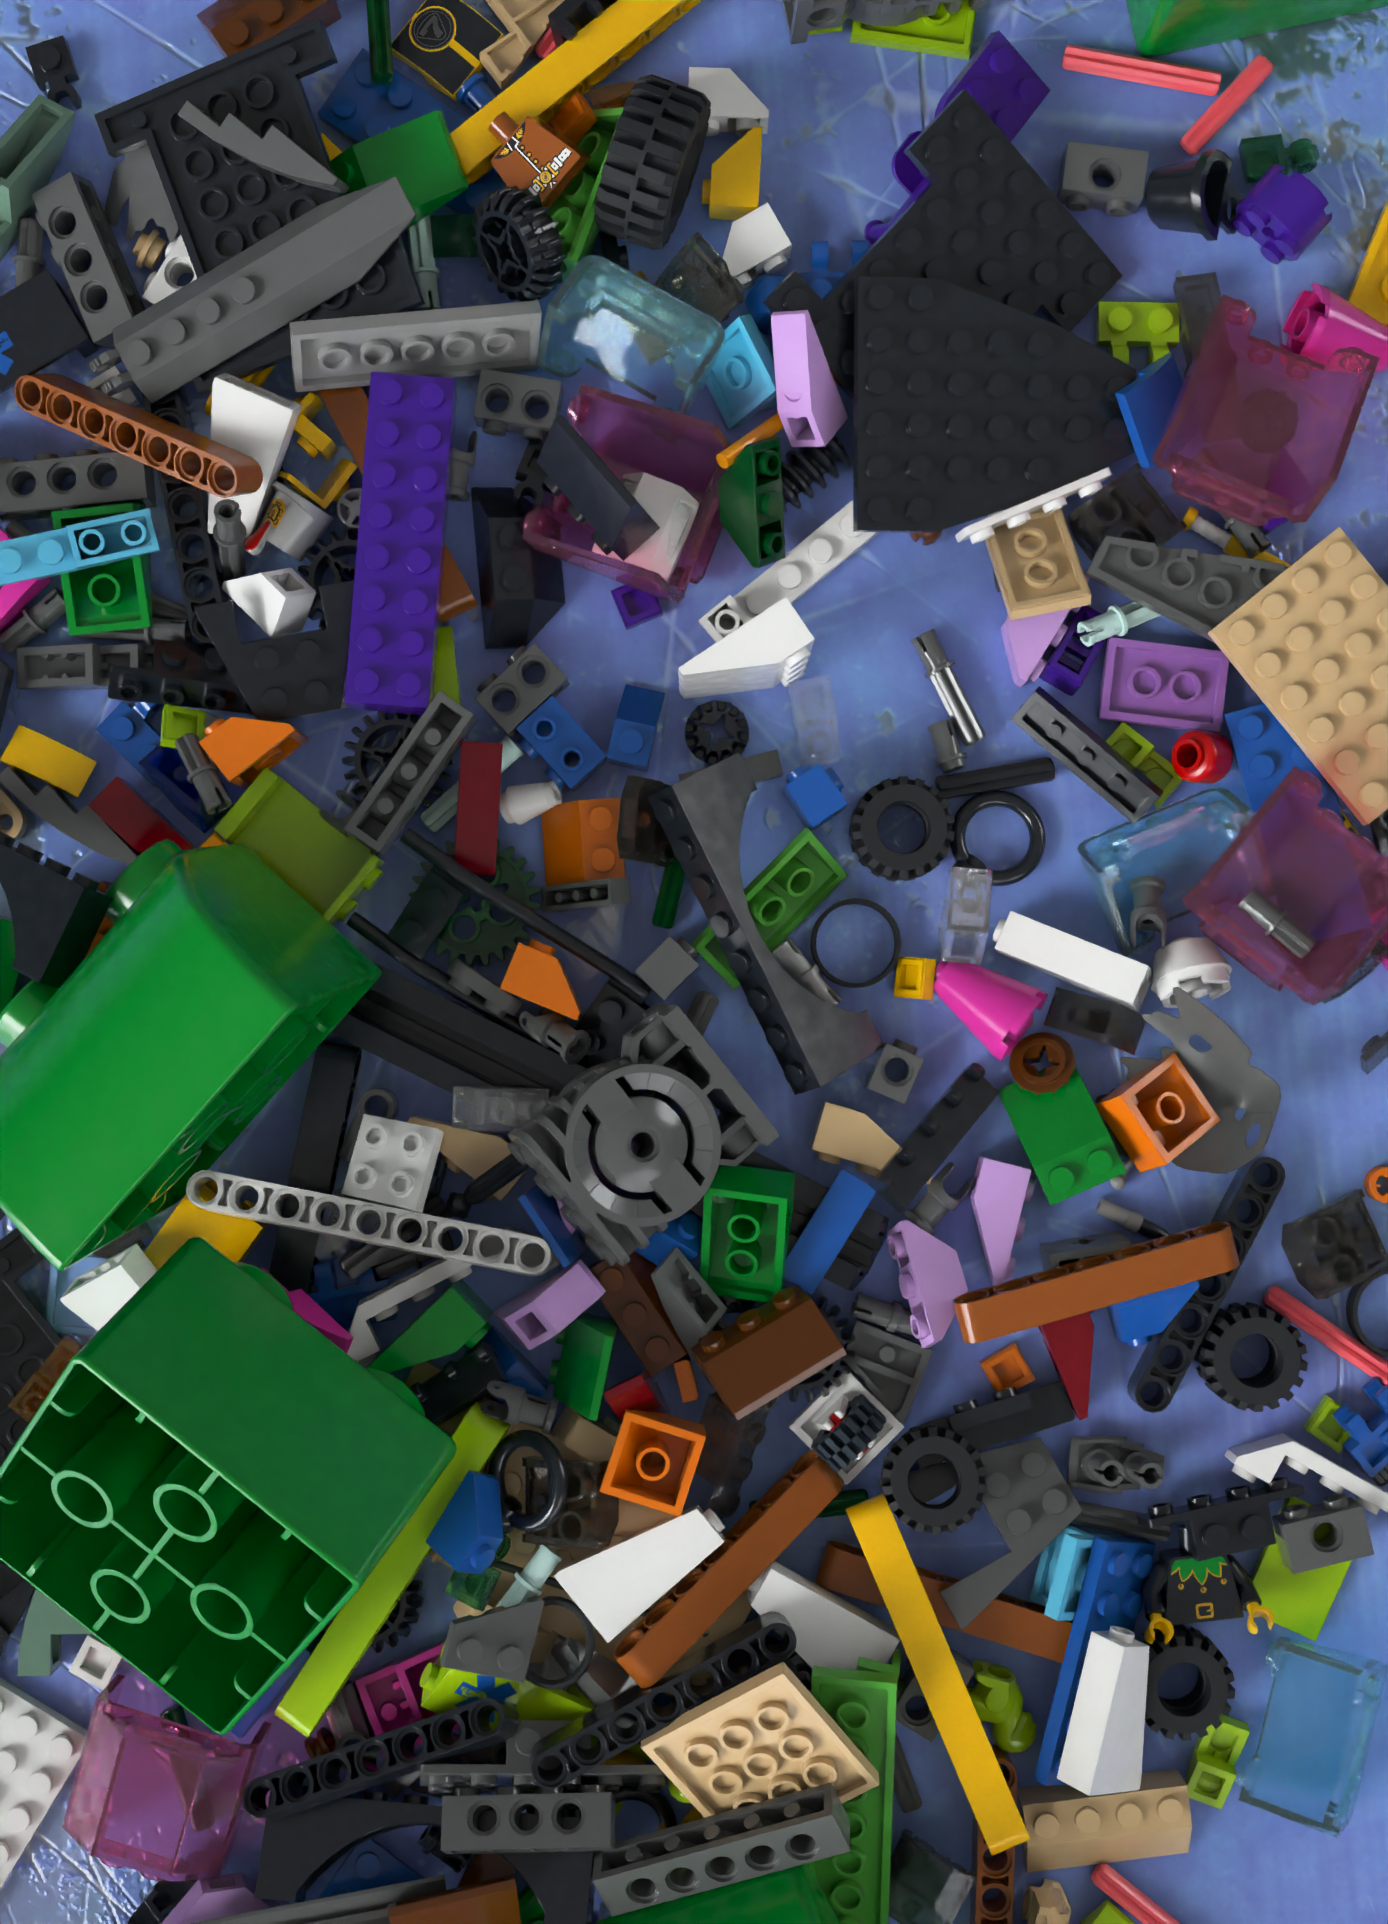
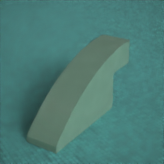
(28, 161)
(42, 1636)

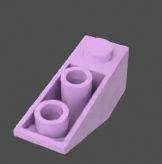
(804, 384)
(997, 1208)

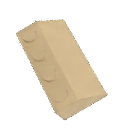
(1089, 1830)

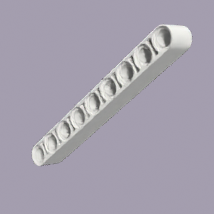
(349, 1223)

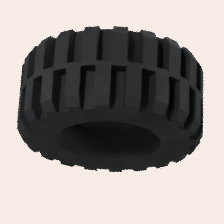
(652, 161)

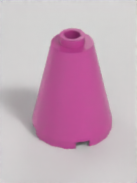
(1327, 322)
(988, 1003)

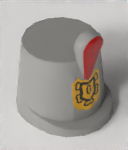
(289, 524)

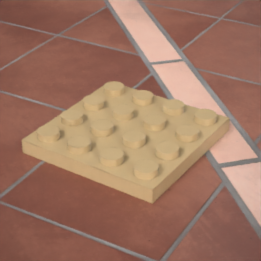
(758, 1746)

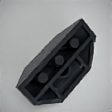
(516, 582)

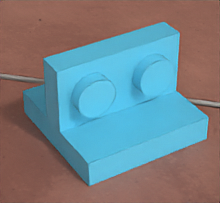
(743, 373)
(1062, 1573)

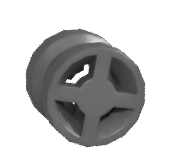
(349, 508)

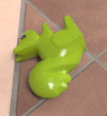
(1000, 1701)

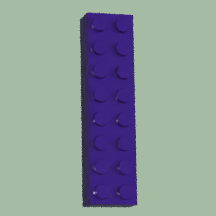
(401, 543)

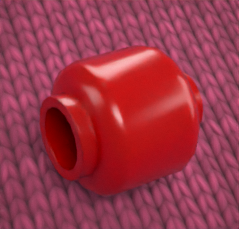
(1202, 757)

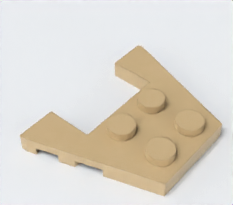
(527, 24)

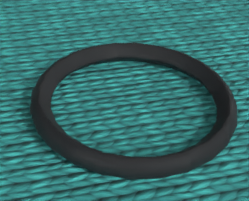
(590, 1647)

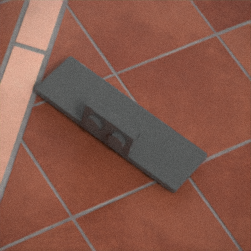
(517, 1770)

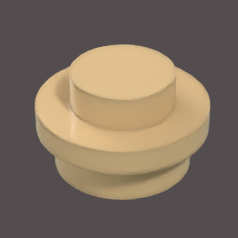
(149, 249)

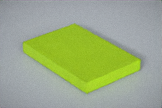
(932, 34)
(1302, 1598)

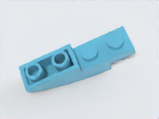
(77, 547)

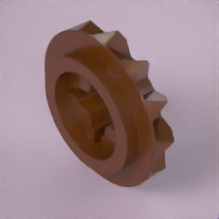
(1030, 1051)

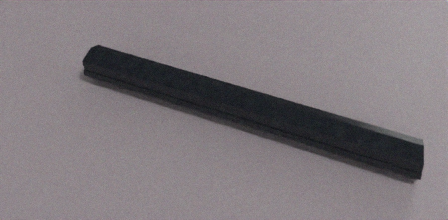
(466, 1049)

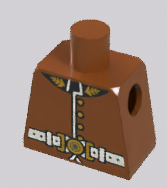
(536, 157)

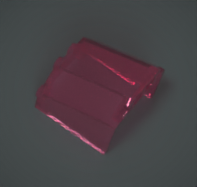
(1261, 425)
(629, 440)
(1301, 864)
(158, 1792)

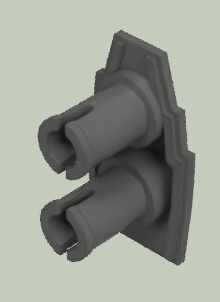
(1112, 1465)

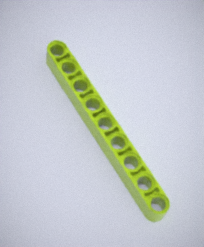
(372, 1604)

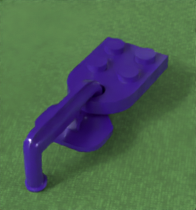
(1004, 90)

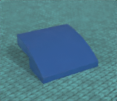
(1148, 404)
(547, 1219)

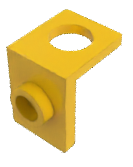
(331, 488)

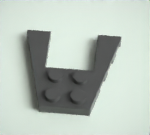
(1025, 1502)

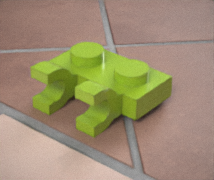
(1137, 325)

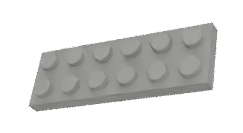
(417, 343)

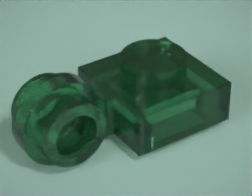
(1262, 152)
(475, 1588)

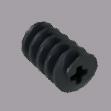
(809, 468)

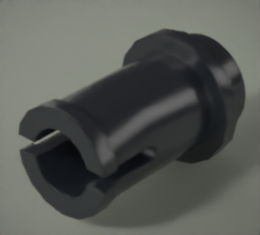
(431, 1842)

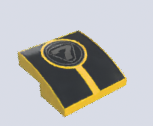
(445, 43)

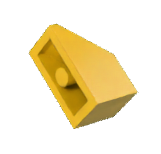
(735, 179)

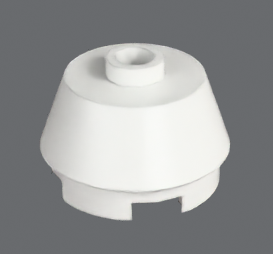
(1191, 965)

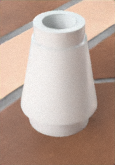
(528, 801)

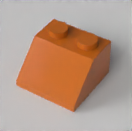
(247, 746)
(582, 841)
(541, 979)
(1157, 1113)
(654, 1460)

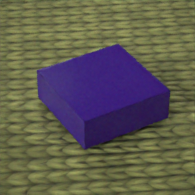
(635, 606)

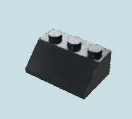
(593, 492)

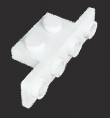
(1020, 514)

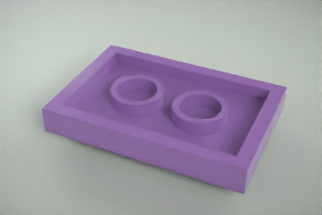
(1163, 685)

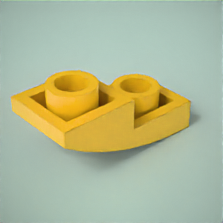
(48, 761)

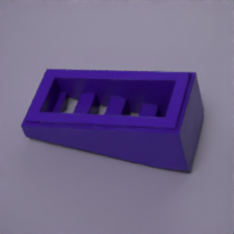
(1064, 671)

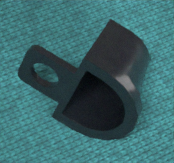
(1193, 195)

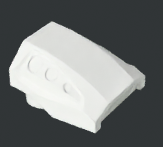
(671, 510)

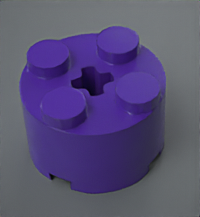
(1282, 214)

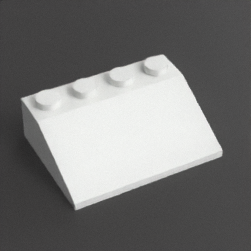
(752, 657)

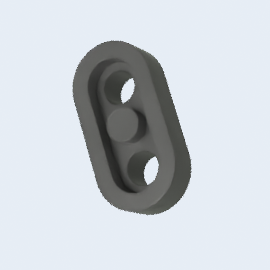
(468, 979)

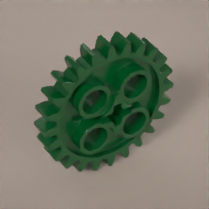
(489, 934)

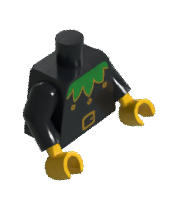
(1198, 1591)

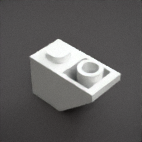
(732, 102)
(756, 246)
(273, 599)

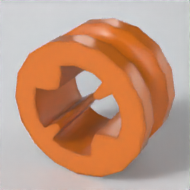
(1370, 1183)

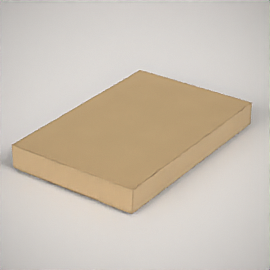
(1038, 566)

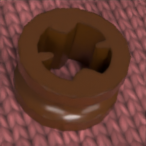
(321, 1744)

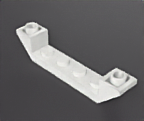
(790, 576)
(419, 1286)
(1265, 1455)

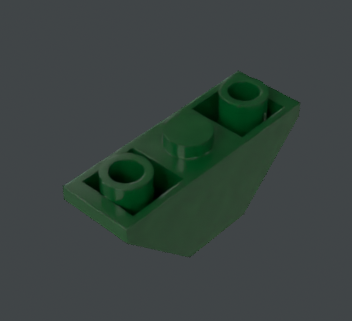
(754, 502)

